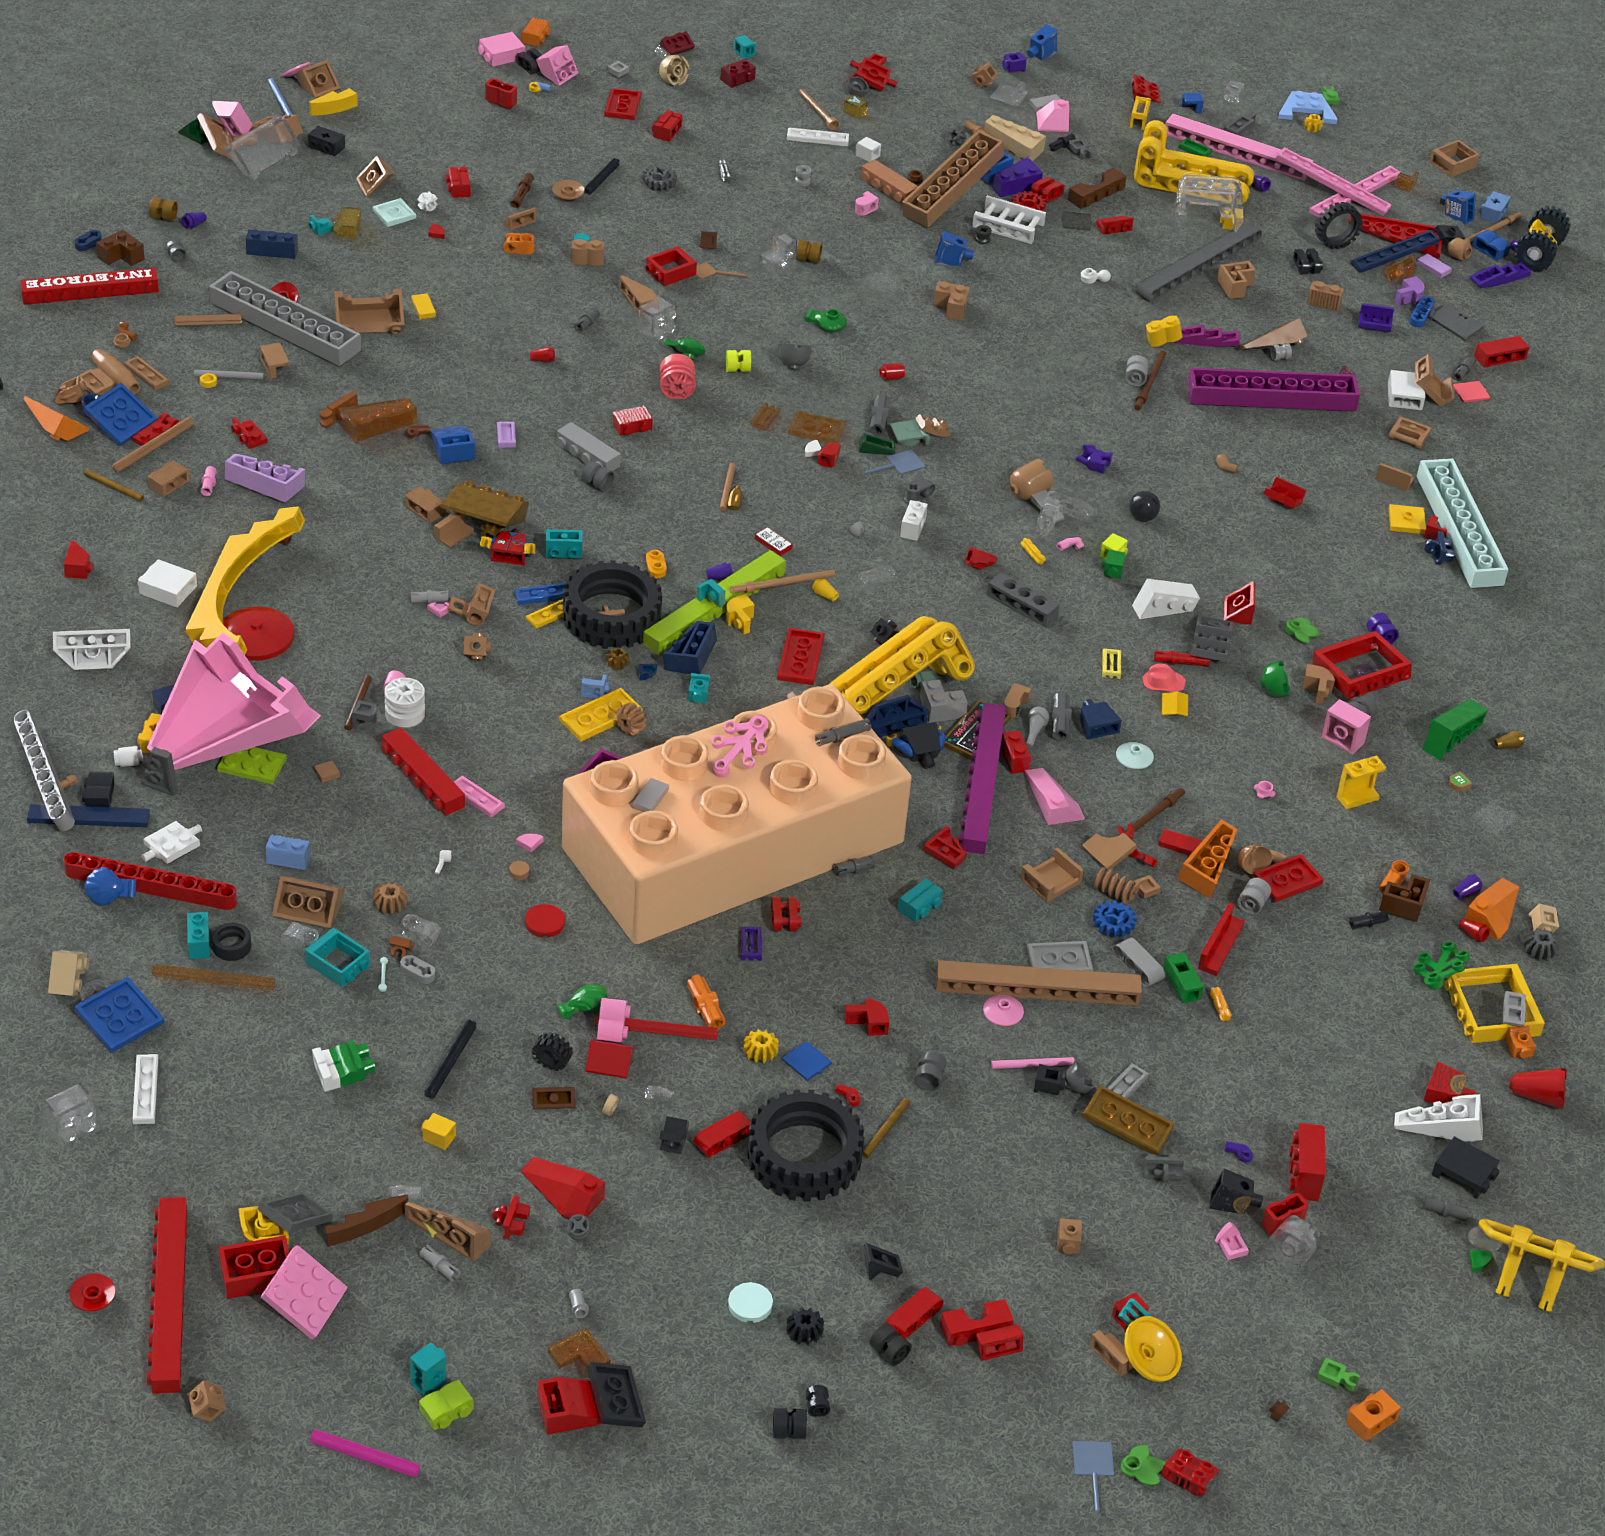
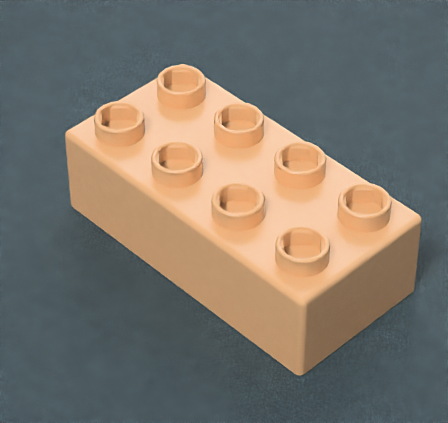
(736, 834)

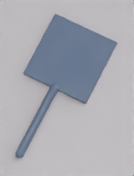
(903, 462)
(1093, 1460)

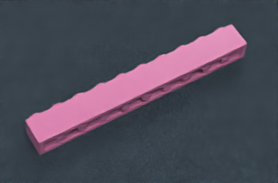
(1230, 145)

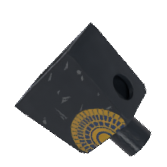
(1234, 1193)

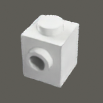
(868, 149)

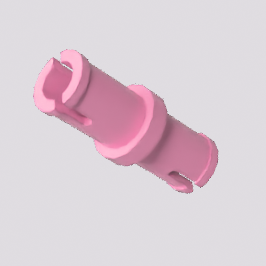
(208, 481)

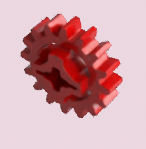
(1030, 200)

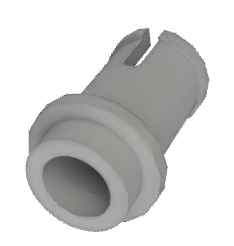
(579, 1307)

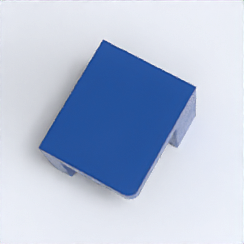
(1193, 100)

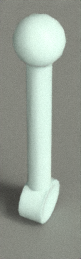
(382, 987)

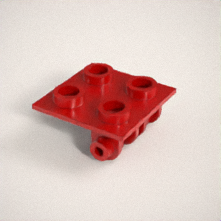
(1145, 88)
(1192, 1469)

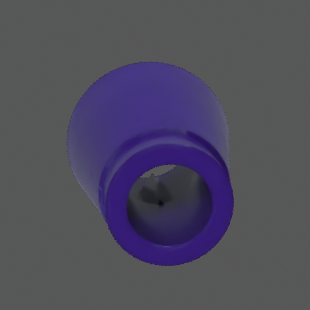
(1261, 183)
(192, 220)
(719, 572)
(1469, 886)

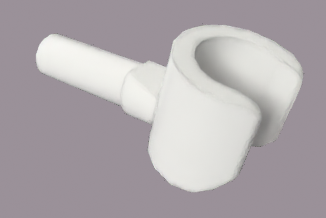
(445, 856)

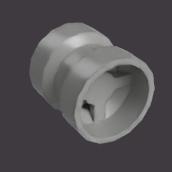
(803, 175)
(1281, 352)

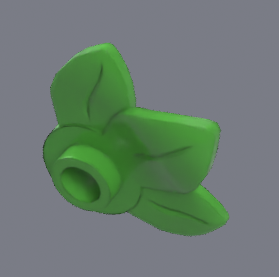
(1301, 629)
(1145, 1466)

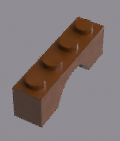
(1084, 195)

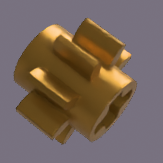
(490, 529)
(617, 659)

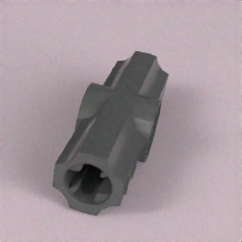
(879, 414)
(1061, 716)

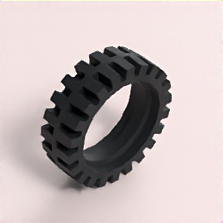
(1330, 214)

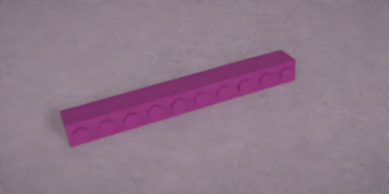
(983, 780)

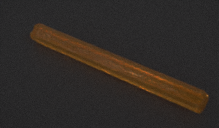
(213, 977)

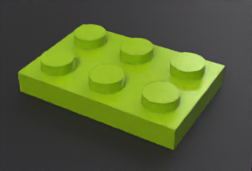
(253, 764)

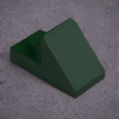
(194, 132)

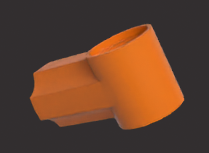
(1397, 874)

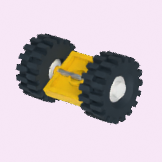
(1538, 245)

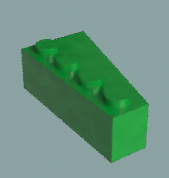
(1453, 727)

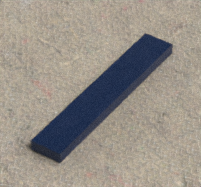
(1395, 251)
(95, 816)

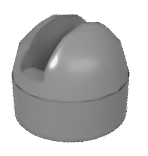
(856, 529)

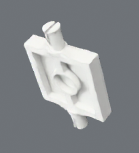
(171, 842)

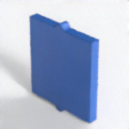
(806, 1061)

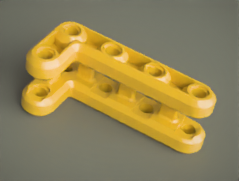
(1164, 165)
(929, 647)

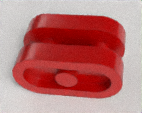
(1048, 188)
(792, 907)

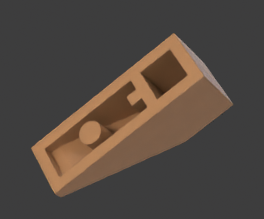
(636, 293)

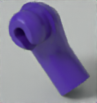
(1240, 1150)

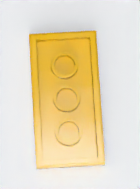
(595, 715)

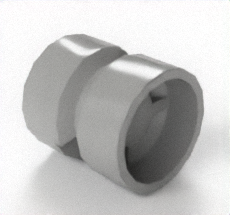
(1136, 370)
(1254, 896)

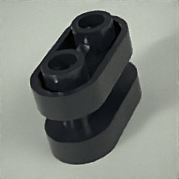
(528, 61)
(1307, 261)

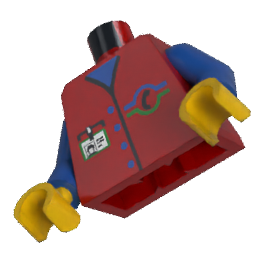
(509, 547)

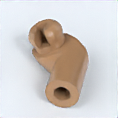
(1224, 464)

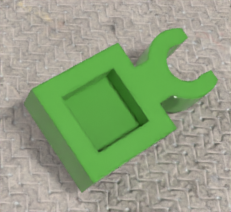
(1330, 96)
(1335, 1374)

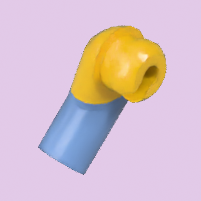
(538, 86)

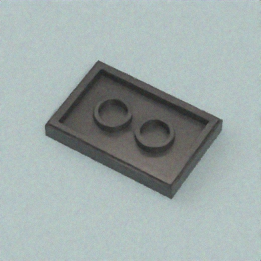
(295, 1212)

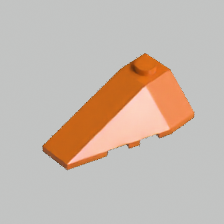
(55, 422)

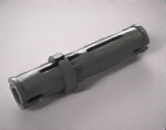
(835, 734)

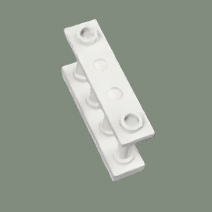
(1007, 228)

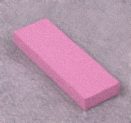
(479, 798)

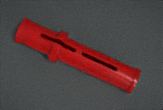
(1180, 658)

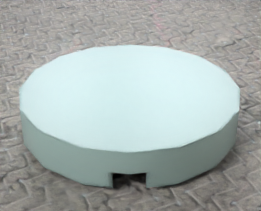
(750, 1302)

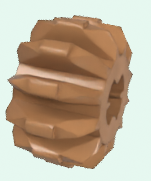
(630, 719)
(390, 898)

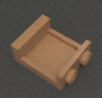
(1440, 391)
(1052, 876)

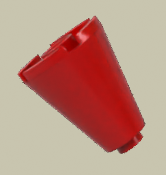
(1541, 1086)

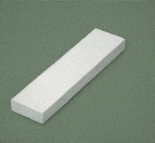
(815, 136)
(145, 1089)

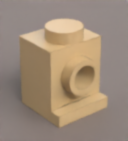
(1548, 921)

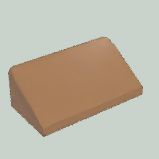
(520, 219)

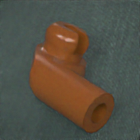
(123, 328)

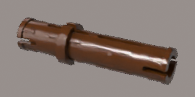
(524, 187)

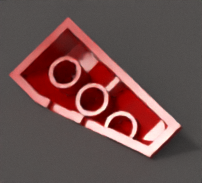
(565, 1187)

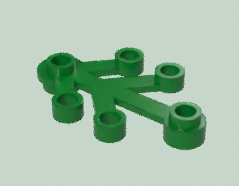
(1435, 979)

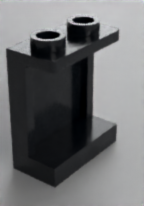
(1467, 1165)

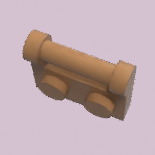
(1410, 429)

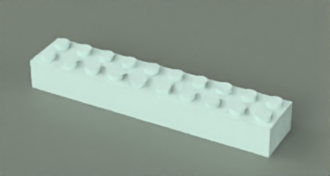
(1464, 523)

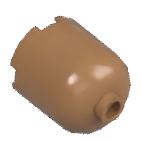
(1030, 480)

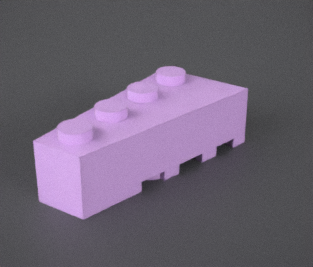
(264, 477)

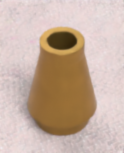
(1510, 741)

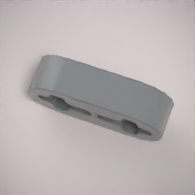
(415, 971)

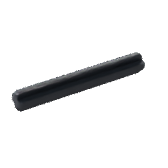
(601, 176)

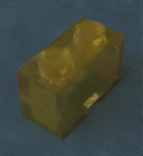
(347, 222)

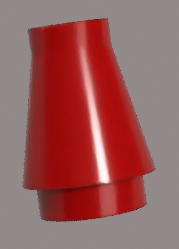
(544, 354)
(1475, 930)

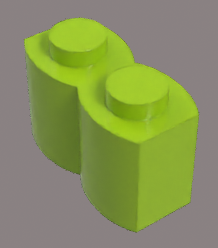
(446, 1405)

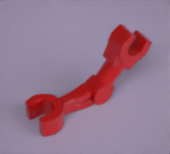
(1136, 854)

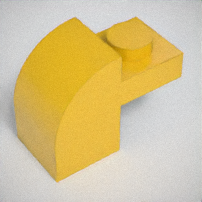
(739, 612)

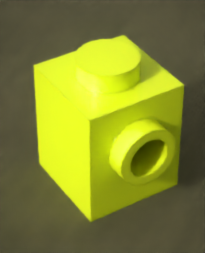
(1114, 543)

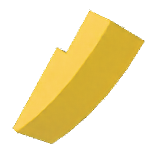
(333, 102)

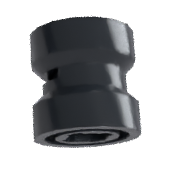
(818, 1401)

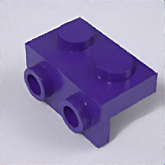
(1376, 317)

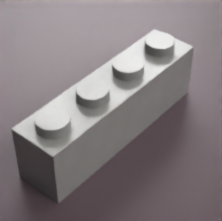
(587, 447)

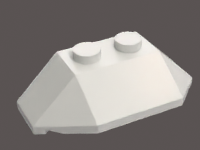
(92, 648)

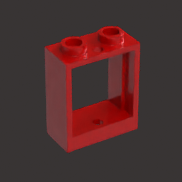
(686, 266)

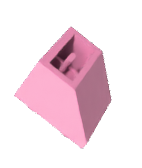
(557, 65)
(233, 117)

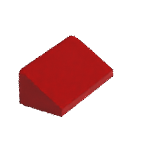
(1000, 1342)

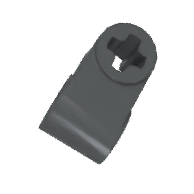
(918, 490)

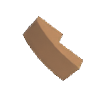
(933, 426)

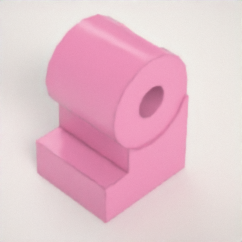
(864, 204)

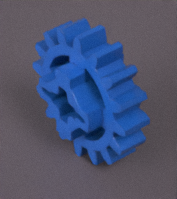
(1116, 918)

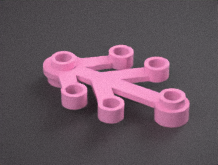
(740, 742)

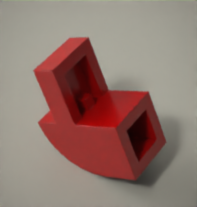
(872, 1014)

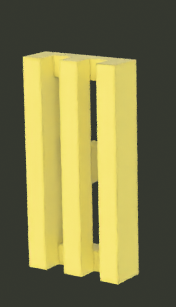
(1110, 672)

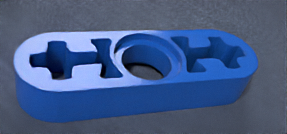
(1422, 315)

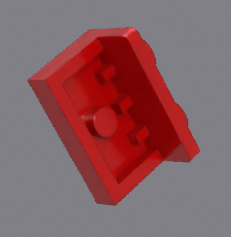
(1285, 492)

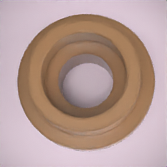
(121, 340)

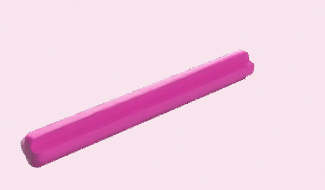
(365, 1453)

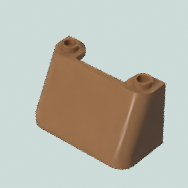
(371, 314)

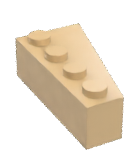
(1016, 137)

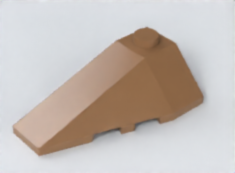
(1287, 333)
(456, 1232)

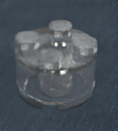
(1294, 1242)

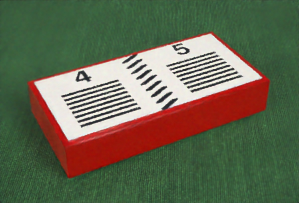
(773, 541)

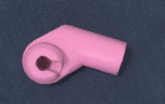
(1076, 541)

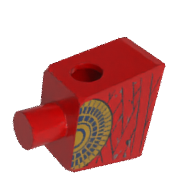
(1446, 1084)

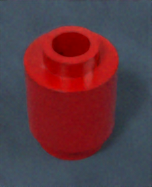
(892, 371)

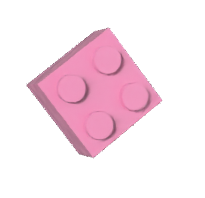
(1346, 726)

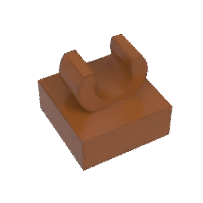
(400, 944)

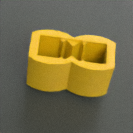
(1164, 331)

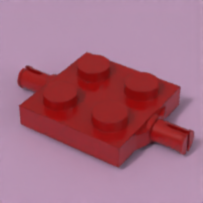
(873, 73)

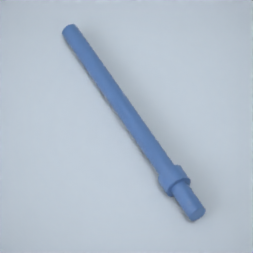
(279, 96)

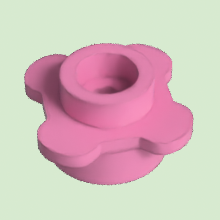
(1264, 789)

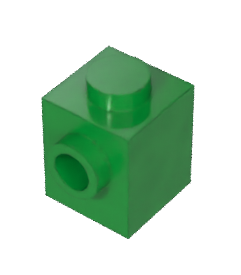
(1113, 564)

